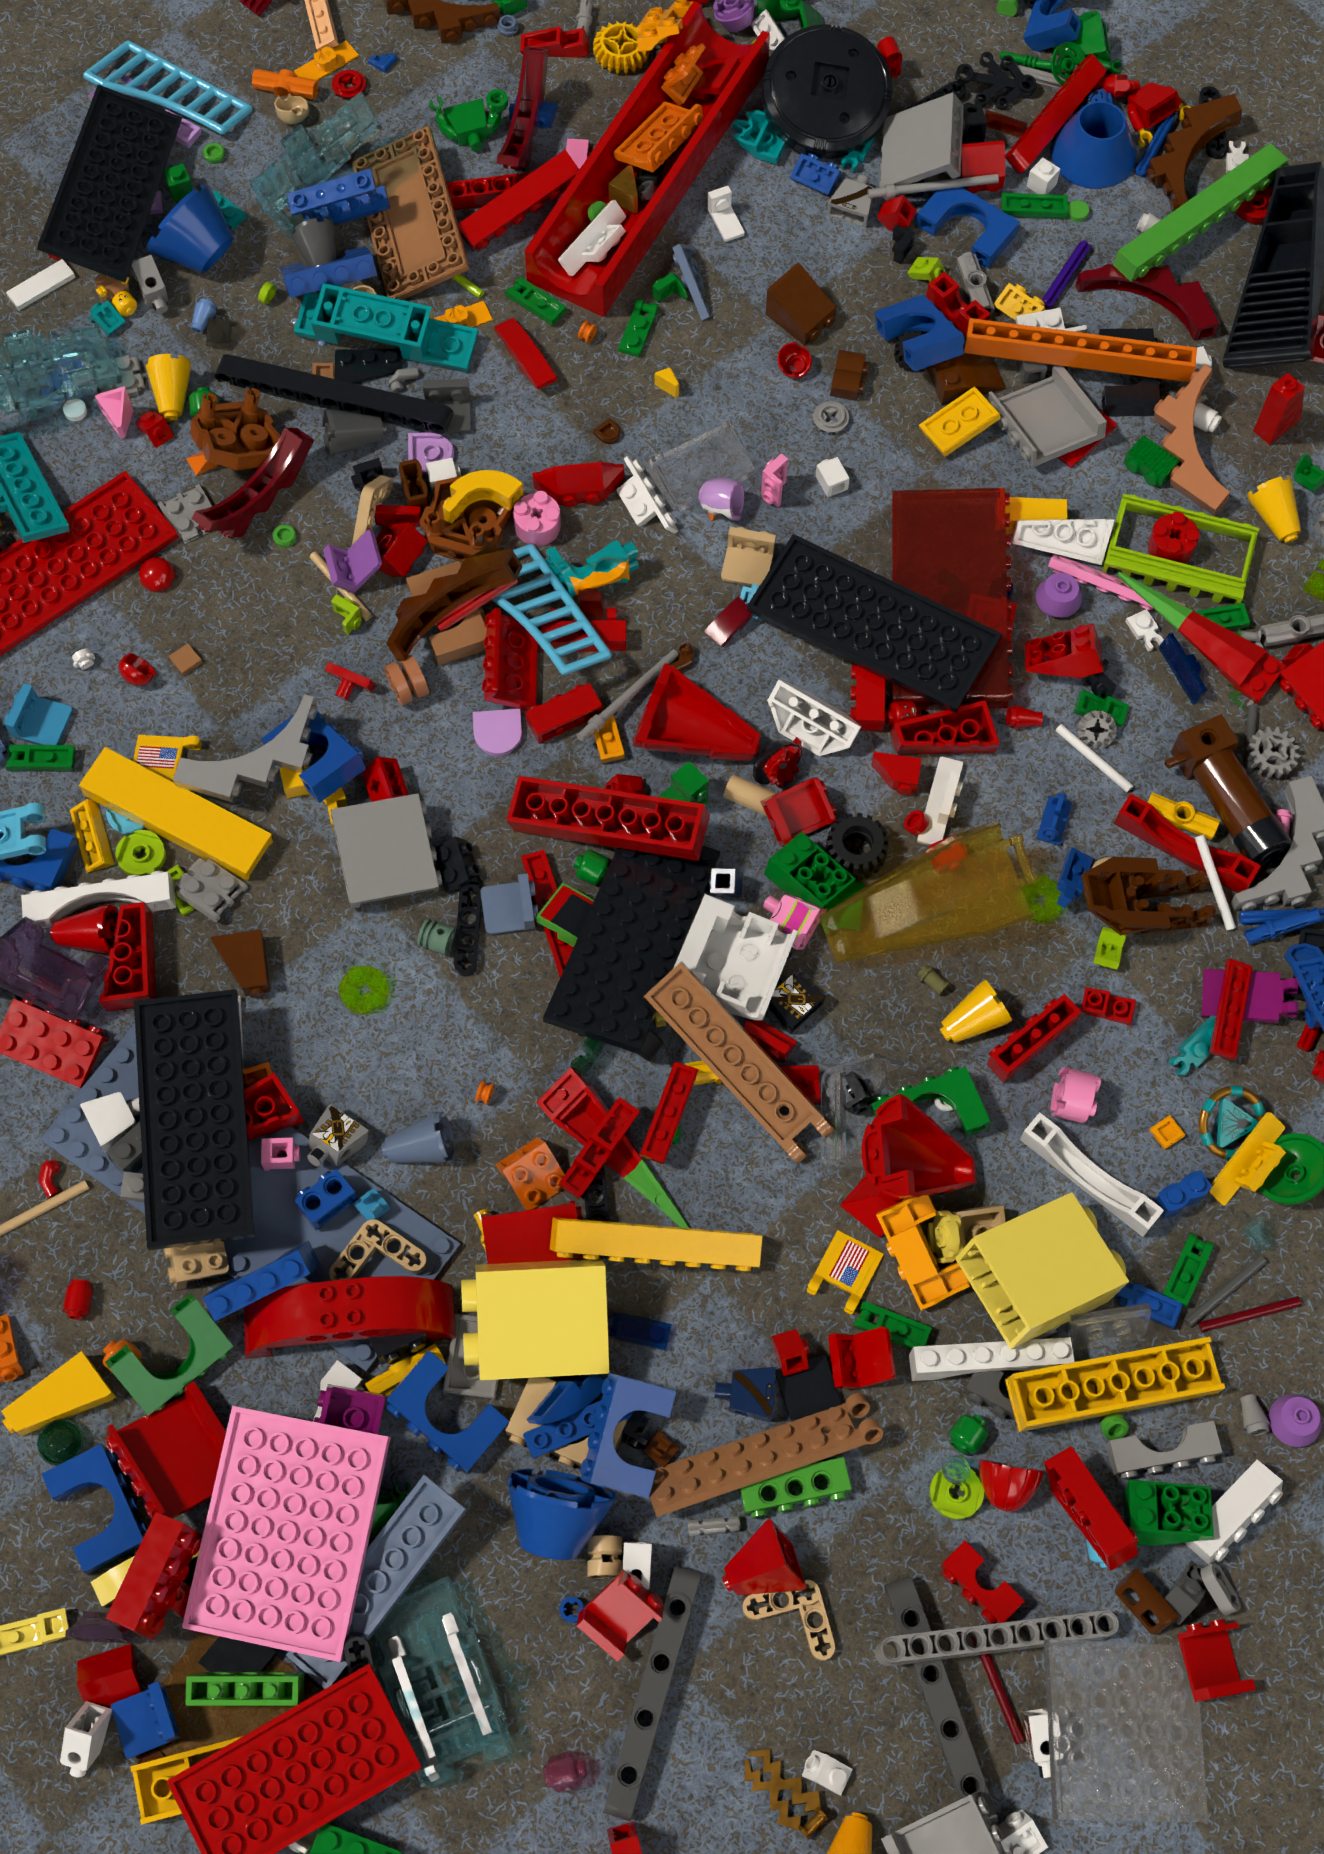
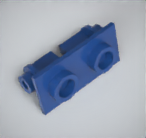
(1054, 819)

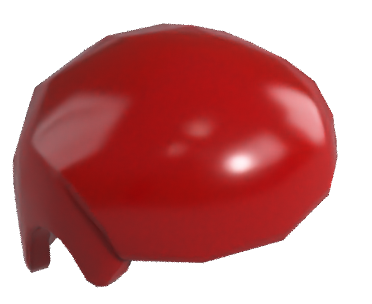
(798, 357)
(157, 574)
(135, 670)

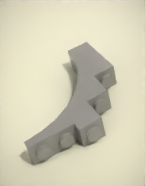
(222, 777)
(1301, 857)

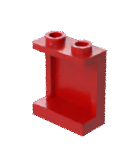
(799, 810)

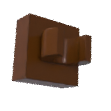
(661, 1449)

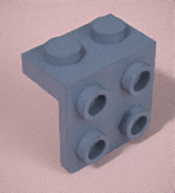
(509, 906)

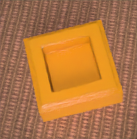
(1167, 1132)

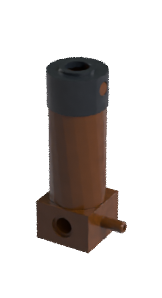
(1210, 757)

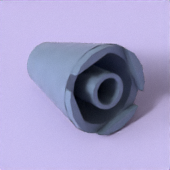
(421, 1142)

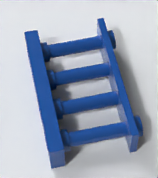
(340, 199)

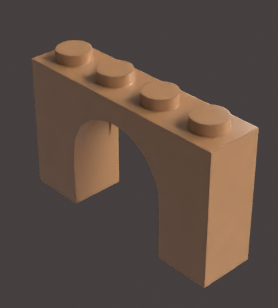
(459, 641)

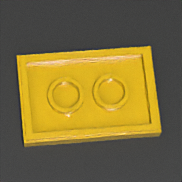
(959, 421)

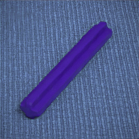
(1066, 274)

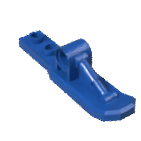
(1308, 968)

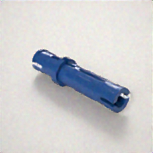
(1282, 926)

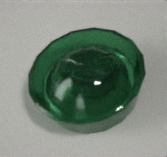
(60, 1441)

